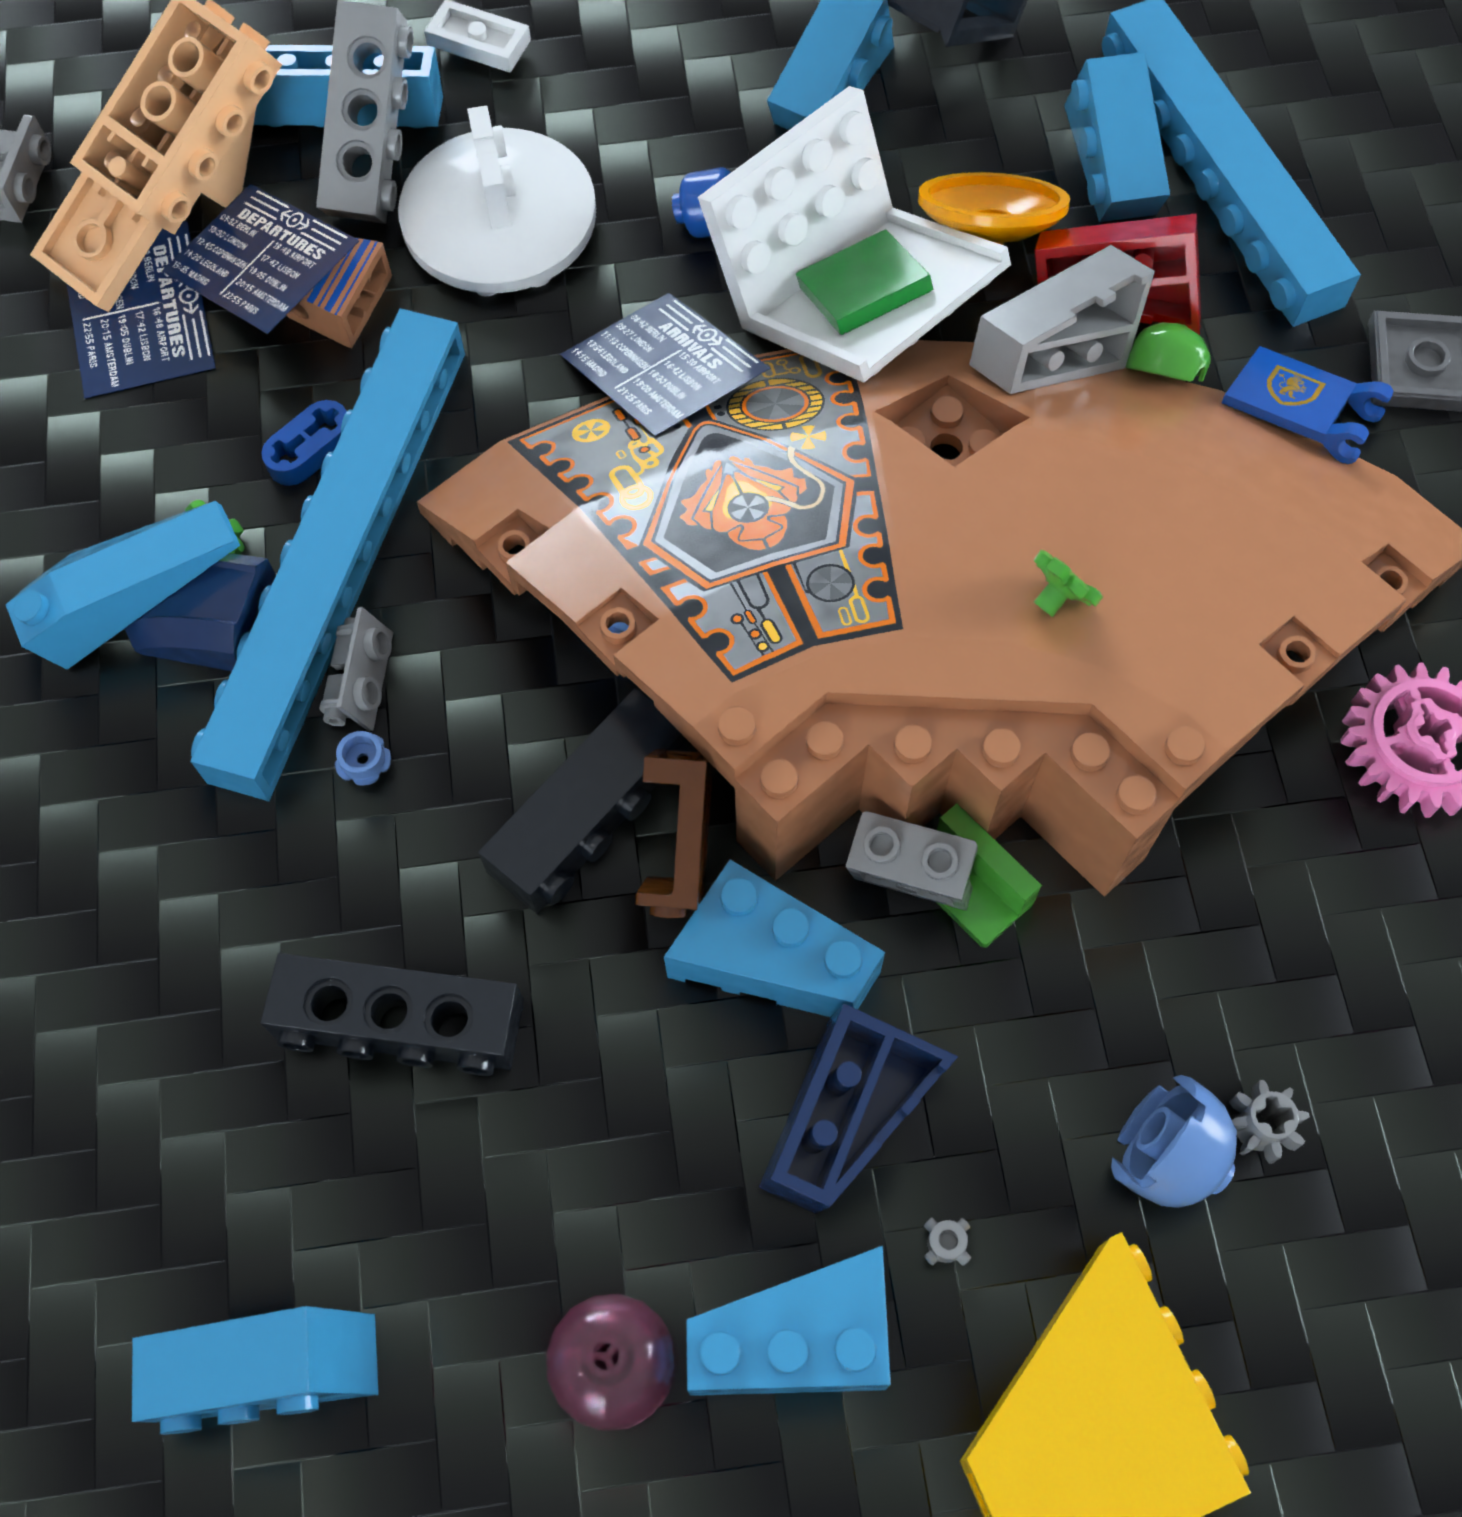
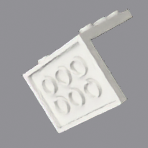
(815, 197)

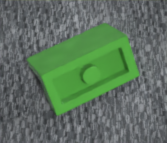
(999, 883)

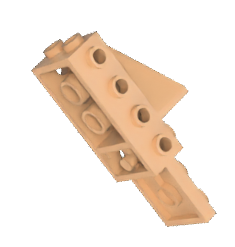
(162, 139)

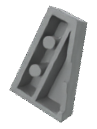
(1066, 325)

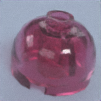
(626, 1391)

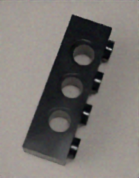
(308, 984)

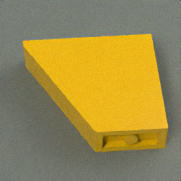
(1106, 1412)

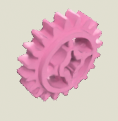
(1419, 753)

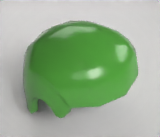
(1170, 352)

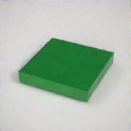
(864, 281)

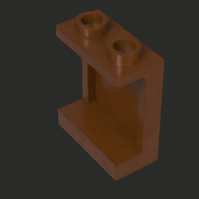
(693, 772)

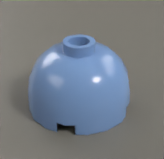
(1177, 1146)

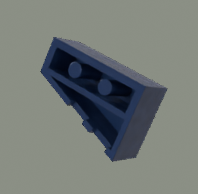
(848, 1105)

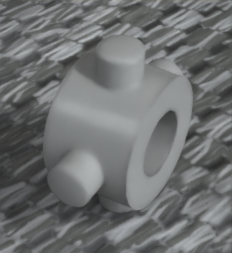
(947, 1241)

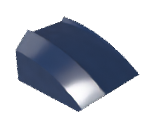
(207, 615)

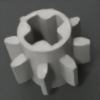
(1274, 1107)

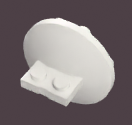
(497, 209)

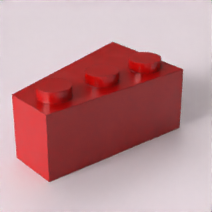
(1161, 244)

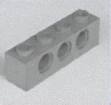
(357, 34)

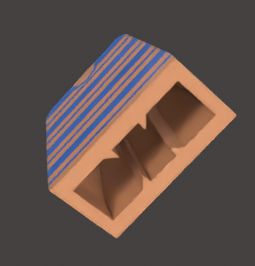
(347, 294)

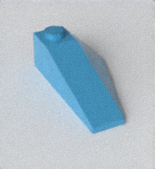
(116, 582)

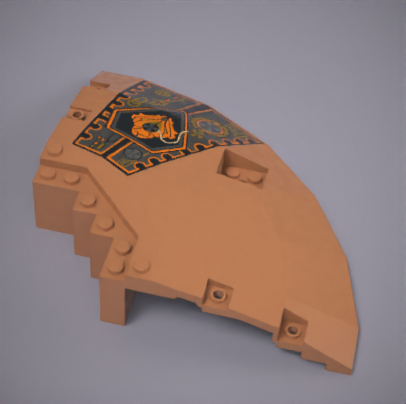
(865, 616)

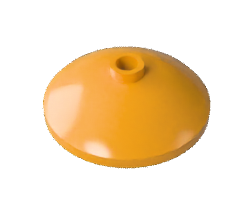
(993, 204)

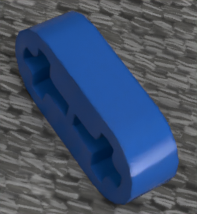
(305, 440)

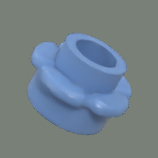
(357, 745)

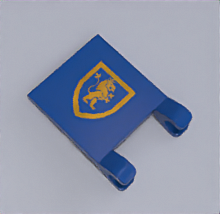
(1306, 400)

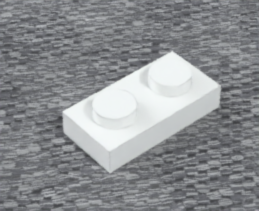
(477, 35)

